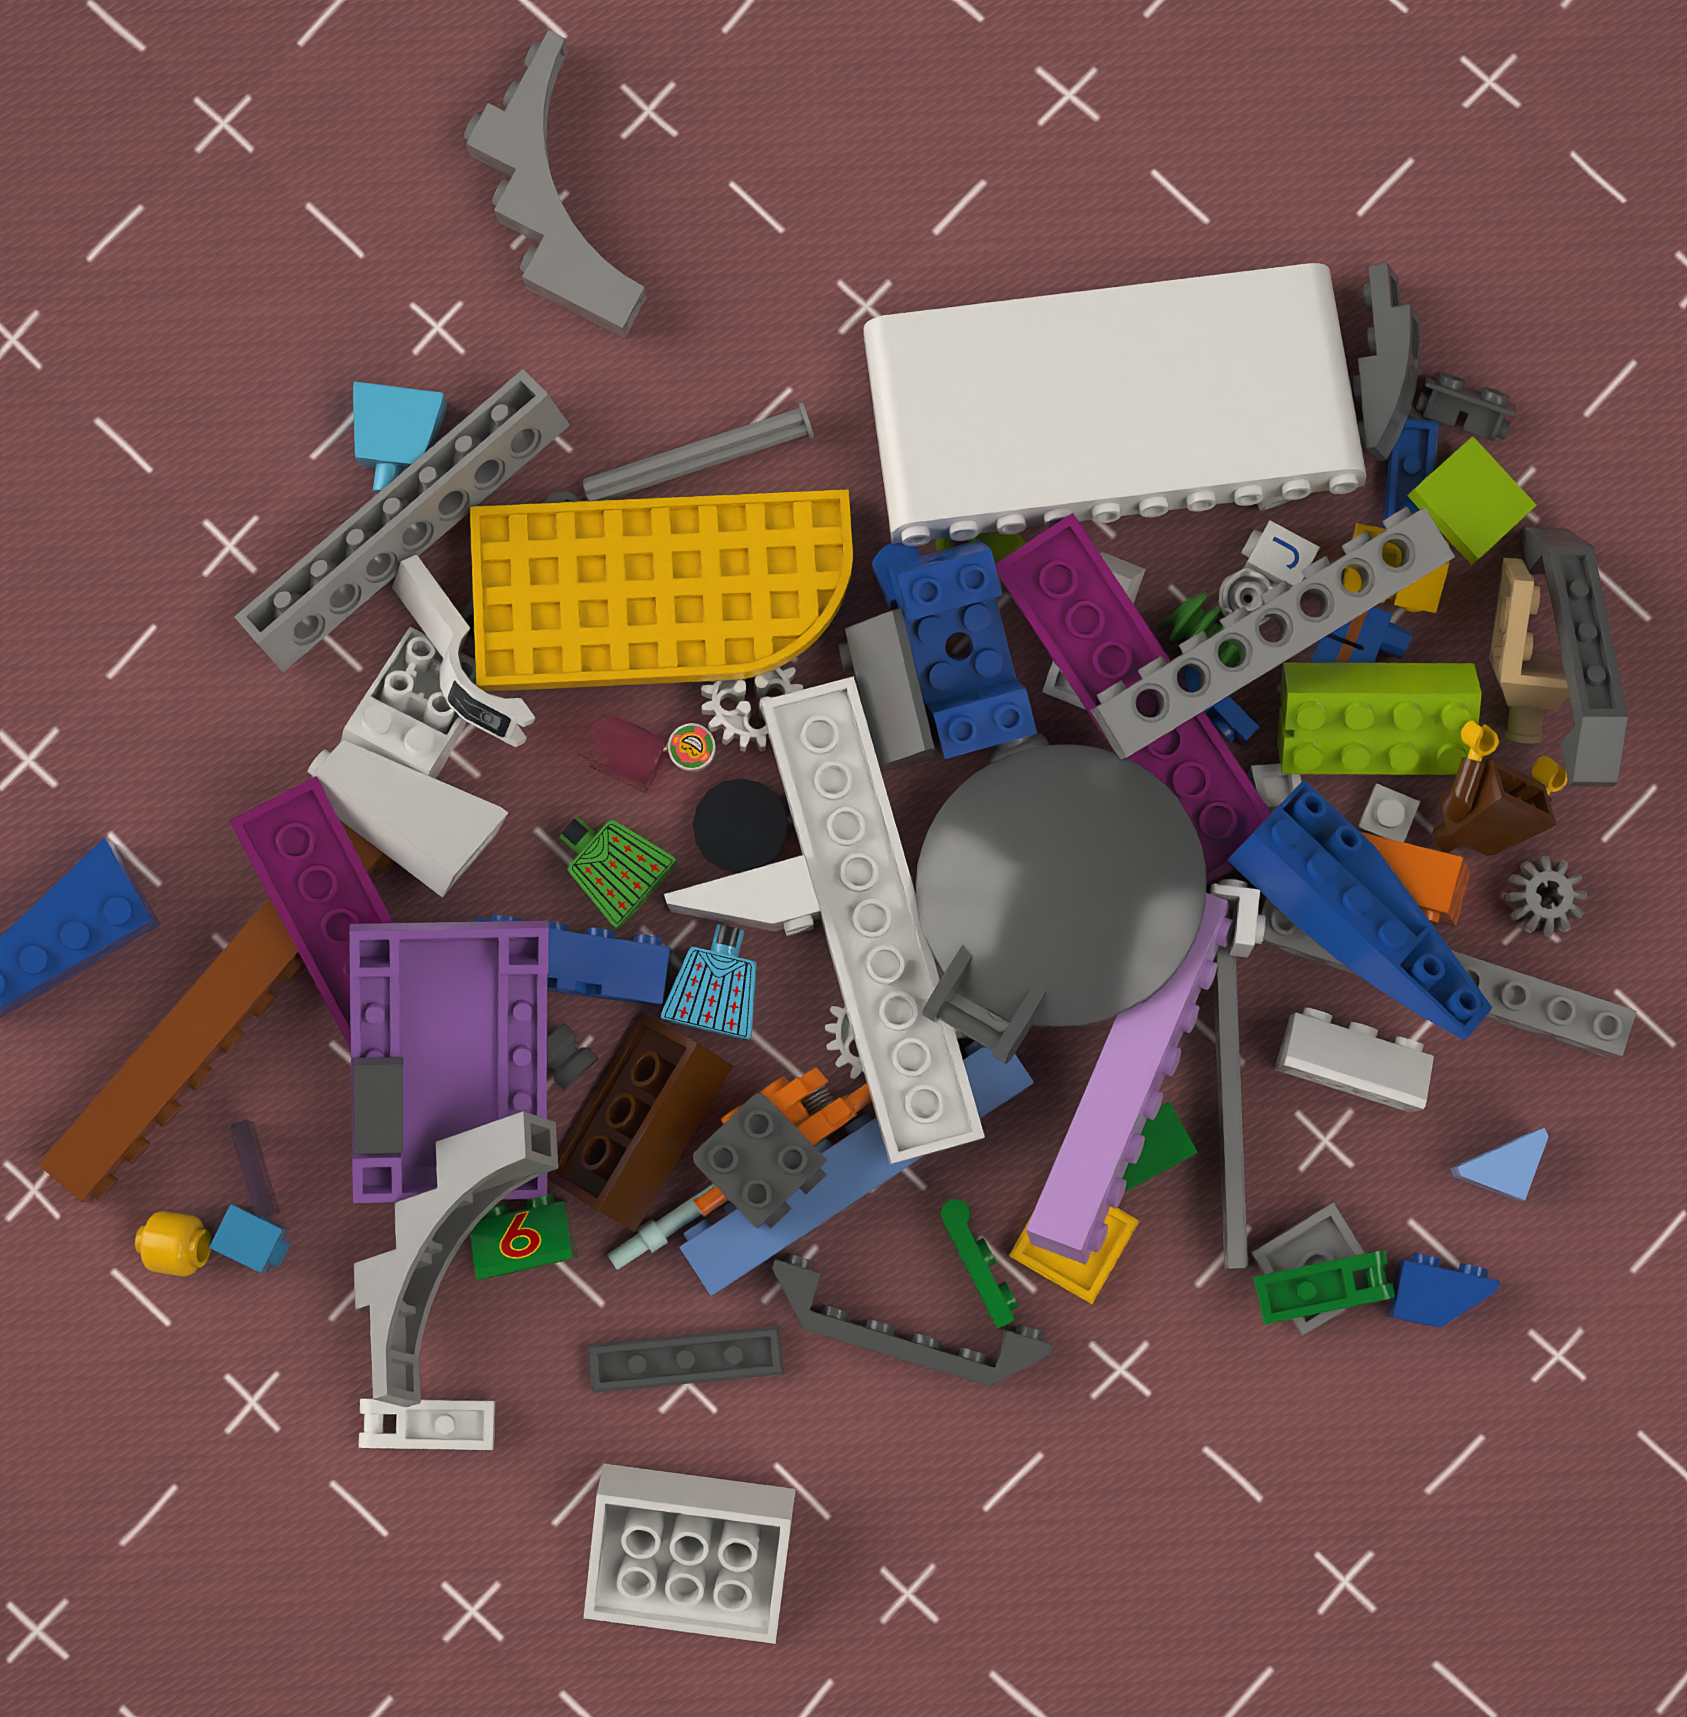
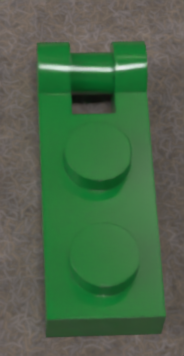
(977, 1260)
(1321, 1287)

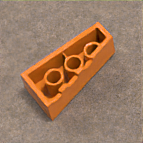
(1430, 876)

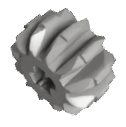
(1561, 893)

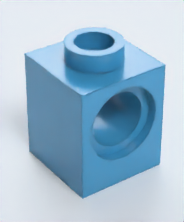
(251, 1239)

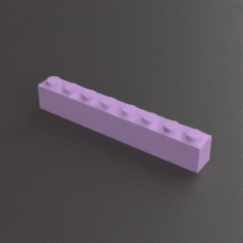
(1121, 1099)

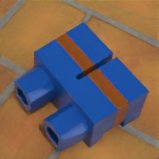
(1362, 639)

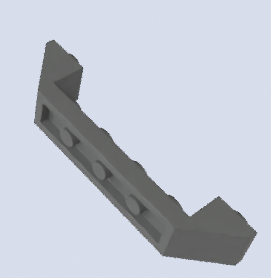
(1595, 690)
(1014, 1354)

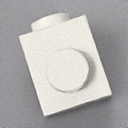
(1249, 925)

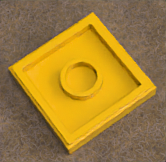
(1074, 1276)

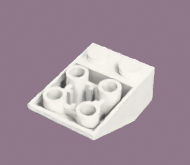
(406, 709)

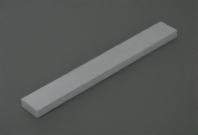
(1230, 1109)

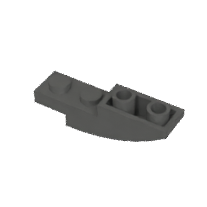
(1390, 377)

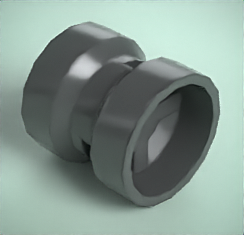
(567, 1058)

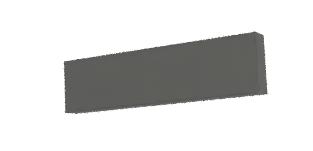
(685, 1359)

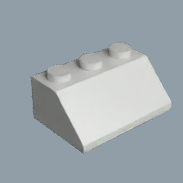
(1355, 1061)

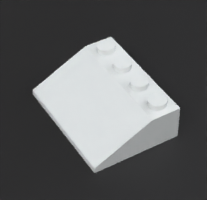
(688, 1553)

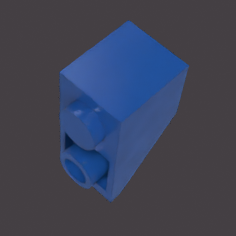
(1436, 1294)

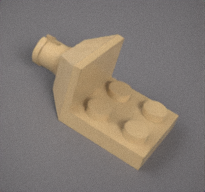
(1526, 679)

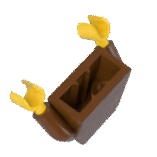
(1492, 803)

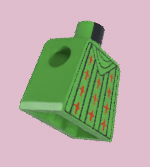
(616, 867)

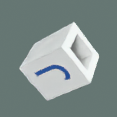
(1279, 554)

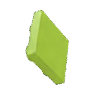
(1472, 500)

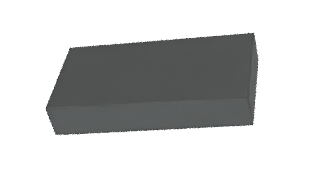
(378, 1105)

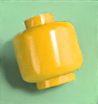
(173, 1243)

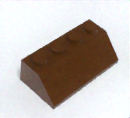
(639, 1121)

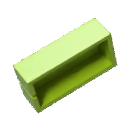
(1375, 717)

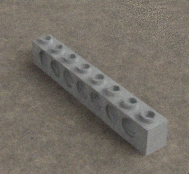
(402, 520)
(1422, 552)
(1515, 997)

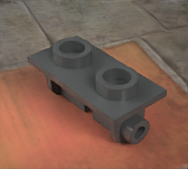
(1483, 409)

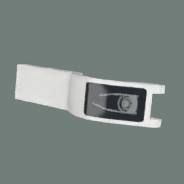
(448, 634)

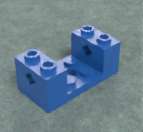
(972, 697)

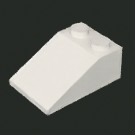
(760, 898)

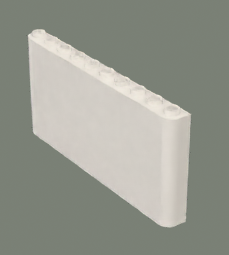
(1112, 403)

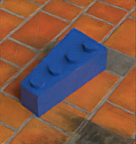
(73, 926)
(604, 966)

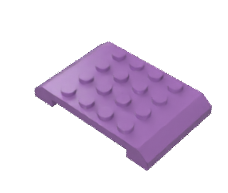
(471, 1032)

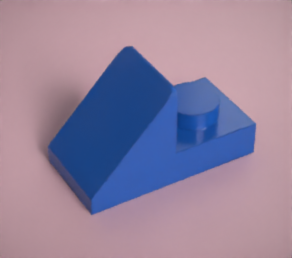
(1228, 717)

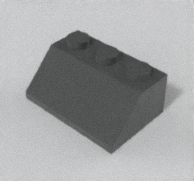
(888, 689)

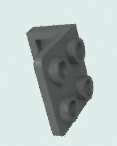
(760, 1161)

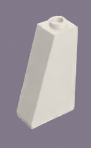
(406, 814)

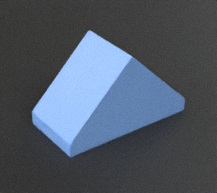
(1506, 1168)

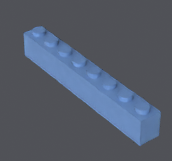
(853, 1169)

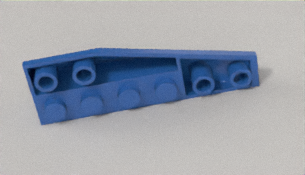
(1357, 909)

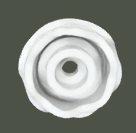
(1241, 584)

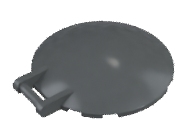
(1057, 892)

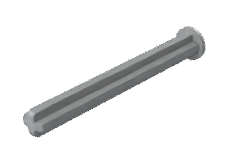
(698, 455)

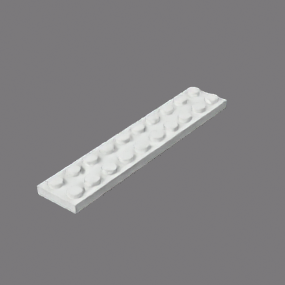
(871, 919)

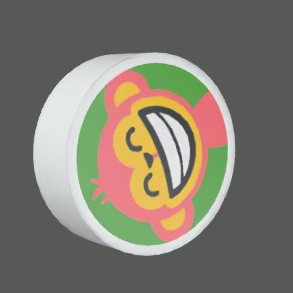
(691, 747)

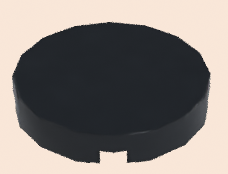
(740, 825)

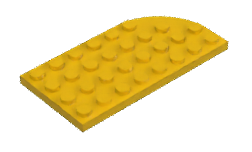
(654, 587)

